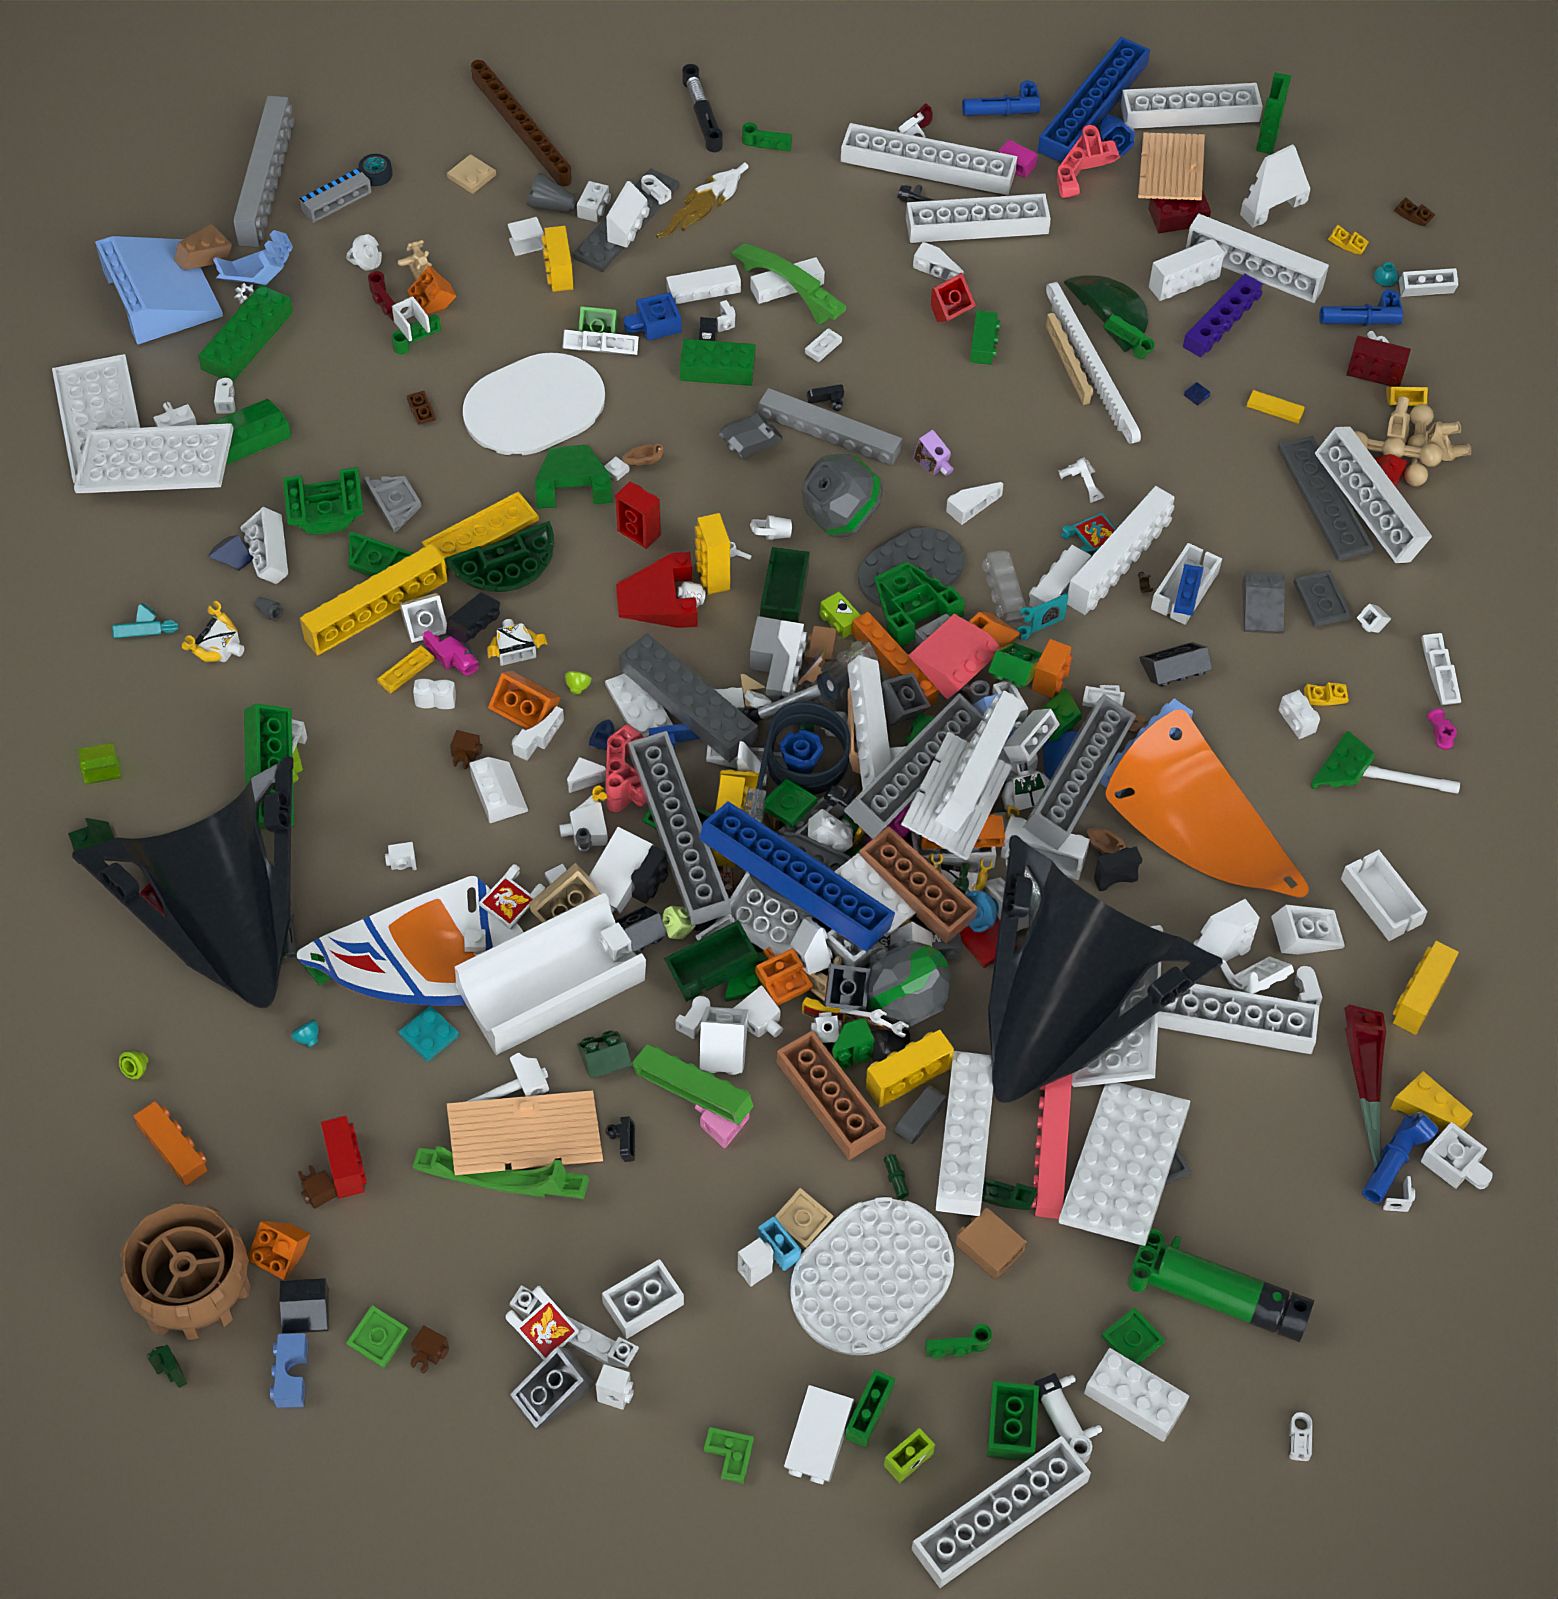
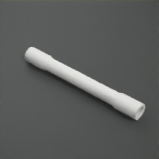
(1440, 784)

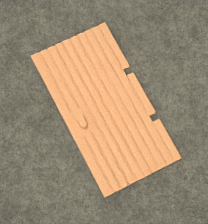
(1171, 166)
(524, 1132)

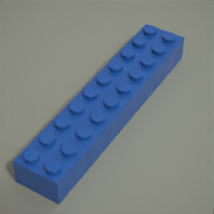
(1094, 97)
(797, 876)

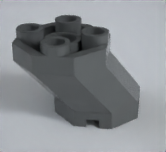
(750, 434)

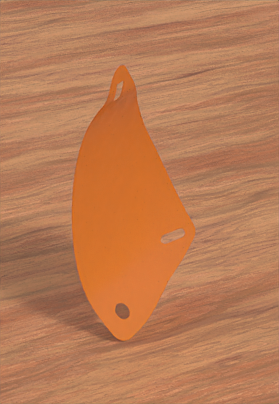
(1197, 809)

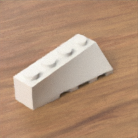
(267, 544)

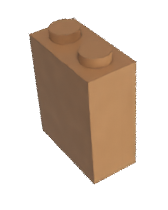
(990, 1243)

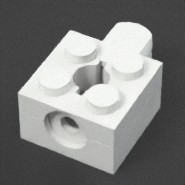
(1465, 1158)

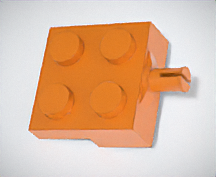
(783, 976)

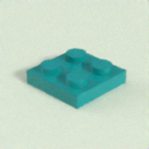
(428, 1033)

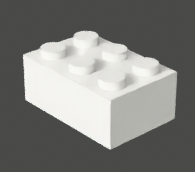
(643, 1298)

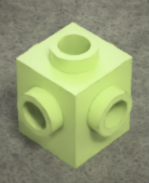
(676, 922)

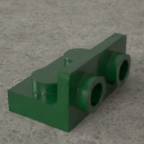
(164, 1361)

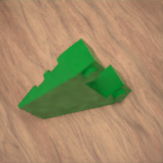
(571, 468)
(910, 596)

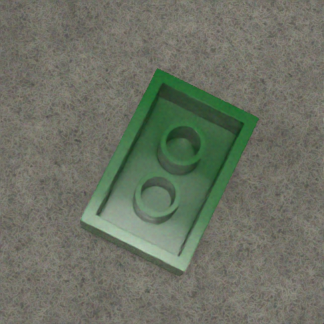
(1012, 1421)

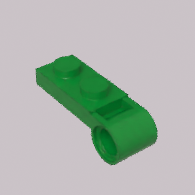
(765, 139)
(1130, 334)
(401, 343)
(959, 1346)

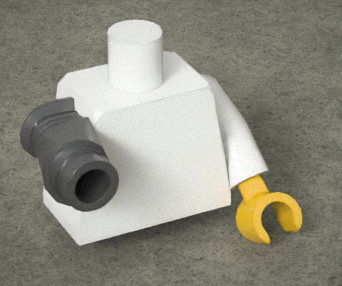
(587, 822)

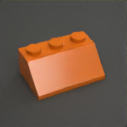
(522, 700)

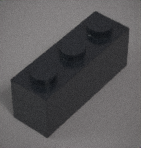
(473, 617)

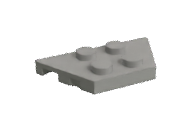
(394, 498)

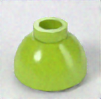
(577, 681)
(133, 1064)

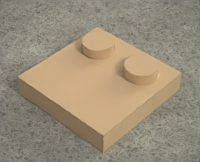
(471, 174)
(803, 1218)

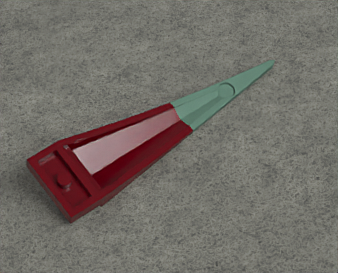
(1366, 1046)

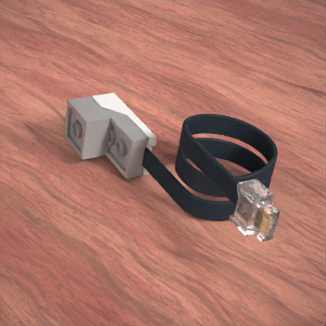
(779, 650)

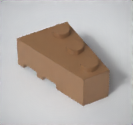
(202, 248)

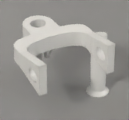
(1083, 467)

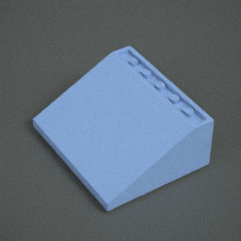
(154, 288)

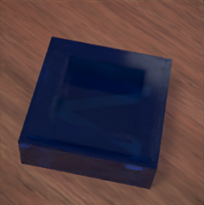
(1197, 393)

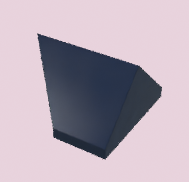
(231, 552)

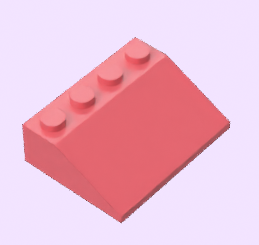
(954, 654)

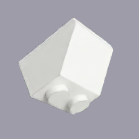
(423, 615)

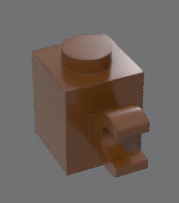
(465, 748)
(317, 1187)
(428, 1347)

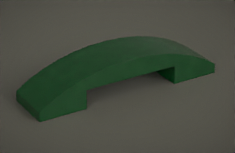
(1008, 1196)

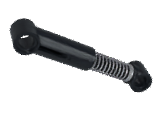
(702, 108)

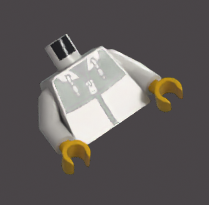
(1023, 789)

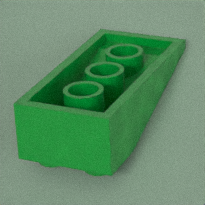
(1015, 664)

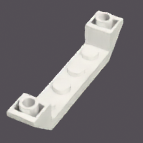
(588, 1341)

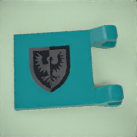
(1043, 615)

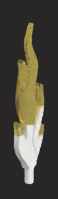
(706, 195)

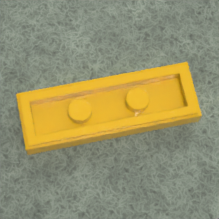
(1275, 406)
(405, 669)

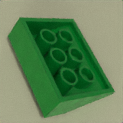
(255, 429)

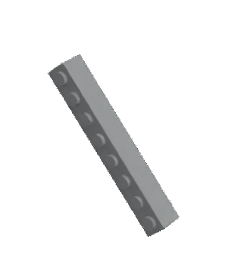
(830, 426)

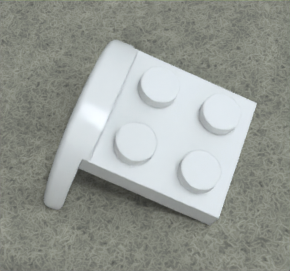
(1258, 976)

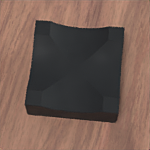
(1117, 867)
(650, 875)

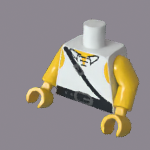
(217, 639)
(515, 643)
(976, 879)

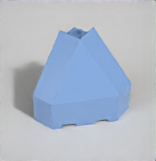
(260, 266)

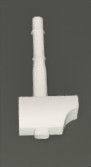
(530, 1079)

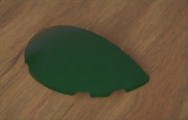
(1110, 297)
(506, 563)

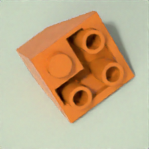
(432, 291)
(997, 628)
(278, 1247)

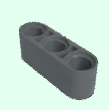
(921, 1114)

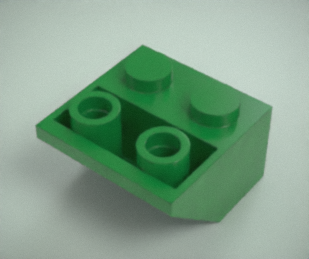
(853, 1044)

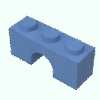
(289, 1351)

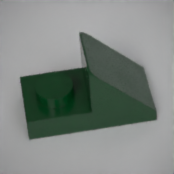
(92, 835)

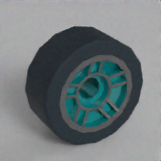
(376, 169)

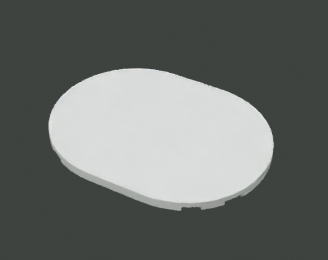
(533, 403)
(872, 1276)

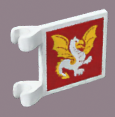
(508, 900)
(873, 1020)
(545, 1326)

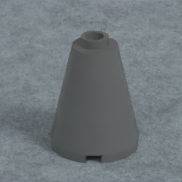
(550, 195)

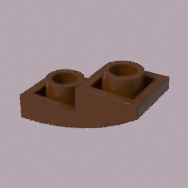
(1418, 215)
(421, 407)

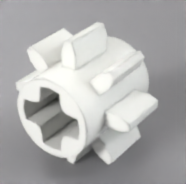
(247, 289)

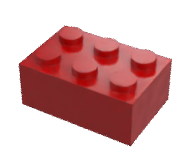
(638, 514)
(344, 1156)

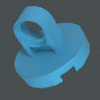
(987, 910)

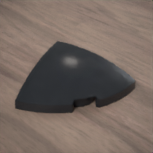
(888, 1042)

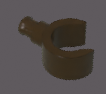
(1144, 582)

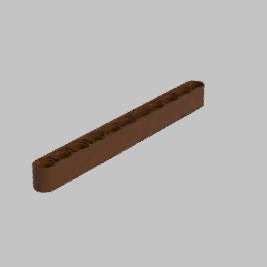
(521, 123)

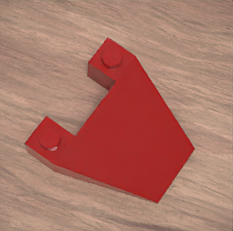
(652, 595)

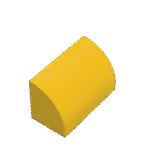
(1416, 395)

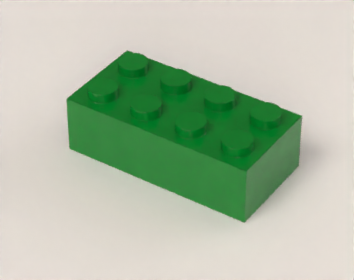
(717, 362)

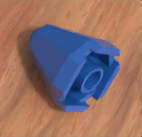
(1118, 131)
(801, 751)

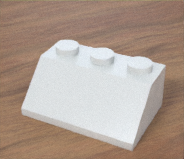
(626, 215)
(497, 788)

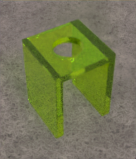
(99, 763)

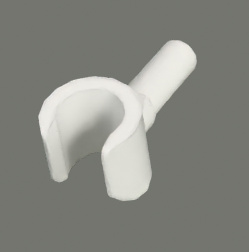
(733, 552)

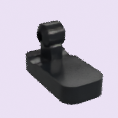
(828, 393)
(626, 1132)

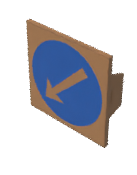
(813, 668)

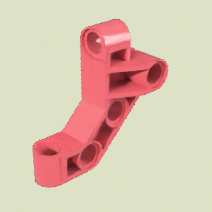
(1085, 154)
(621, 779)

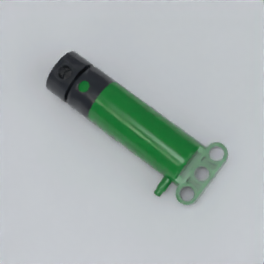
(1218, 1287)

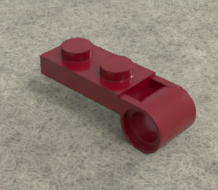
(379, 294)

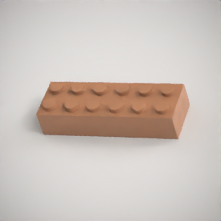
(920, 885)
(830, 1095)

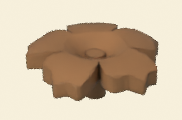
(1138, 723)

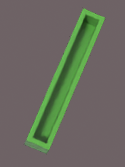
(693, 1084)

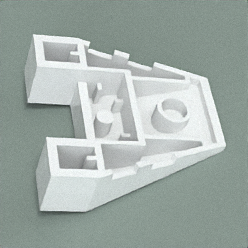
(1278, 180)

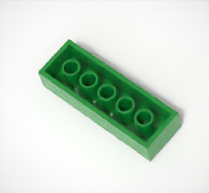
(245, 333)

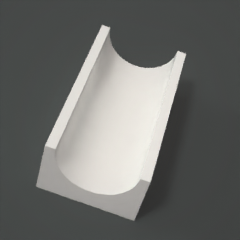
(545, 976)

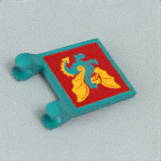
(1091, 531)

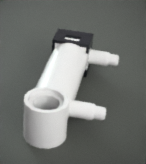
(1062, 1415)

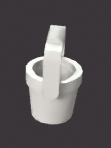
(774, 527)

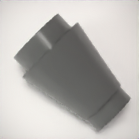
(269, 608)

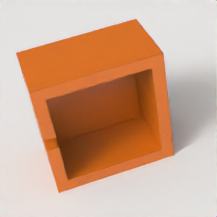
(1052, 668)

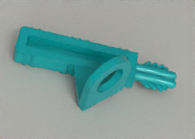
(144, 624)

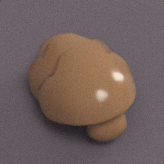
(644, 455)
(1105, 840)

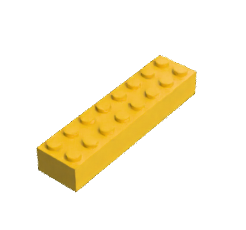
(373, 599)

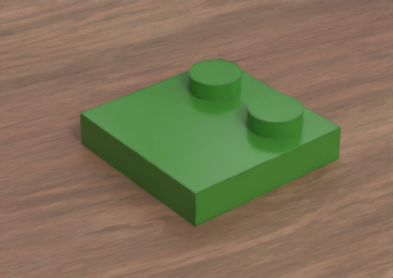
(378, 1336)

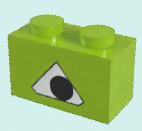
(838, 614)
(909, 1455)

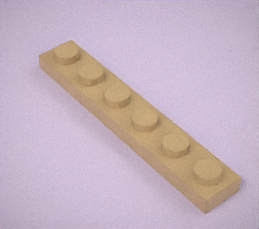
(1068, 358)

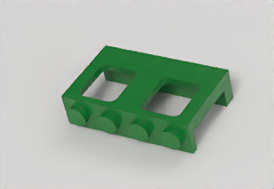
(1273, 113)

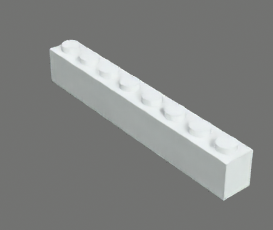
(869, 718)

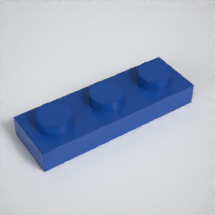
(1188, 589)

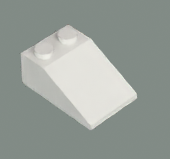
(1307, 930)

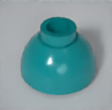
(1386, 274)
(306, 1034)

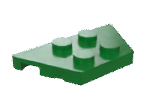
(371, 555)
(1065, 712)
(1345, 763)
(745, 983)

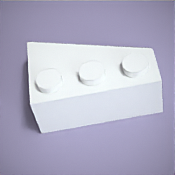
(1229, 931)

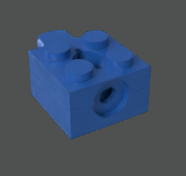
(647, 316)

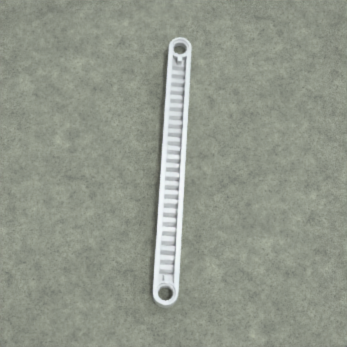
(1093, 364)

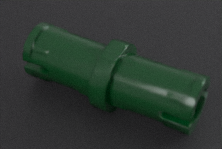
(896, 1176)

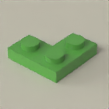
(735, 1448)

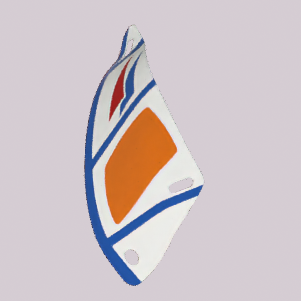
(410, 947)

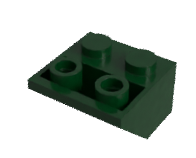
(604, 1053)

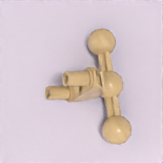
(1421, 416)
(1397, 437)

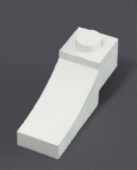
(539, 735)

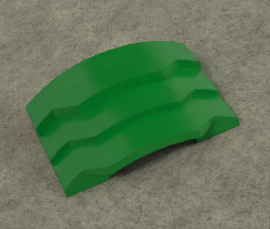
(323, 505)

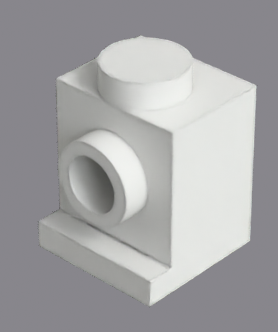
(401, 856)

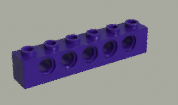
(1223, 315)

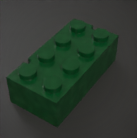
(785, 584)
(712, 960)

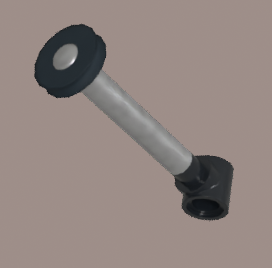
(825, 687)

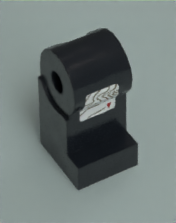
(708, 329)

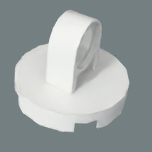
(911, 126)
(365, 253)

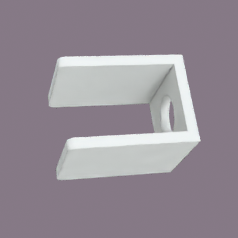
(526, 236)
(414, 309)

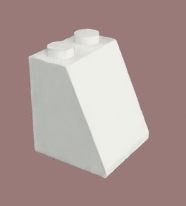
(723, 1040)

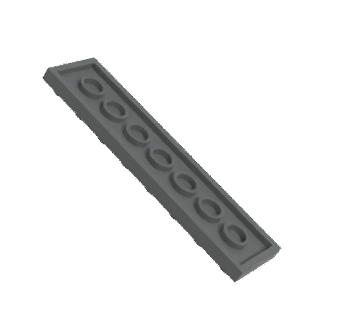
(597, 250)
(1325, 499)

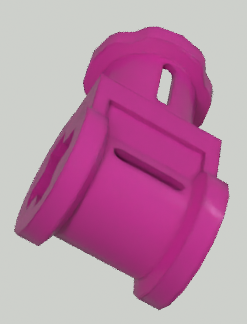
(1443, 729)

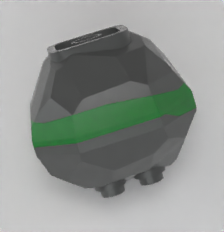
(841, 494)
(908, 982)

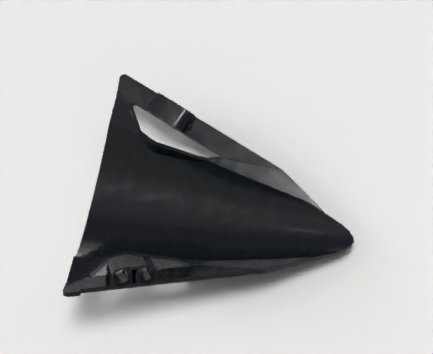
(216, 887)
(1064, 988)

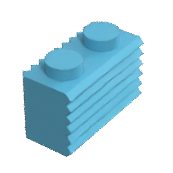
(784, 1247)

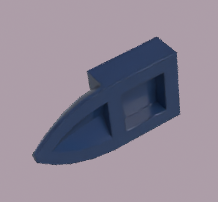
(601, 734)

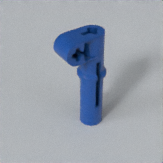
(1026, 103)
(1387, 312)
(1412, 1131)

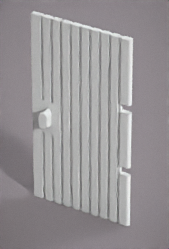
(922, 815)

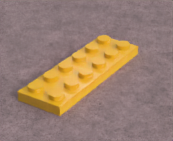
(485, 526)

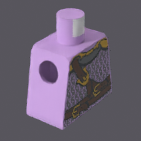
(933, 454)

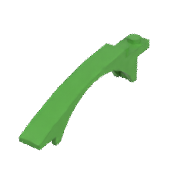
(819, 301)
(536, 1182)

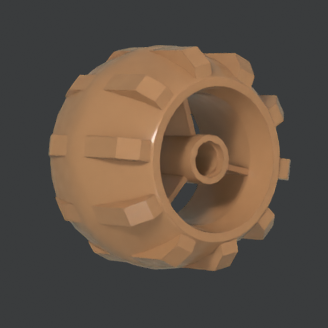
(168, 1236)

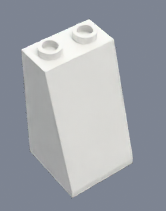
(615, 866)
(819, 1434)

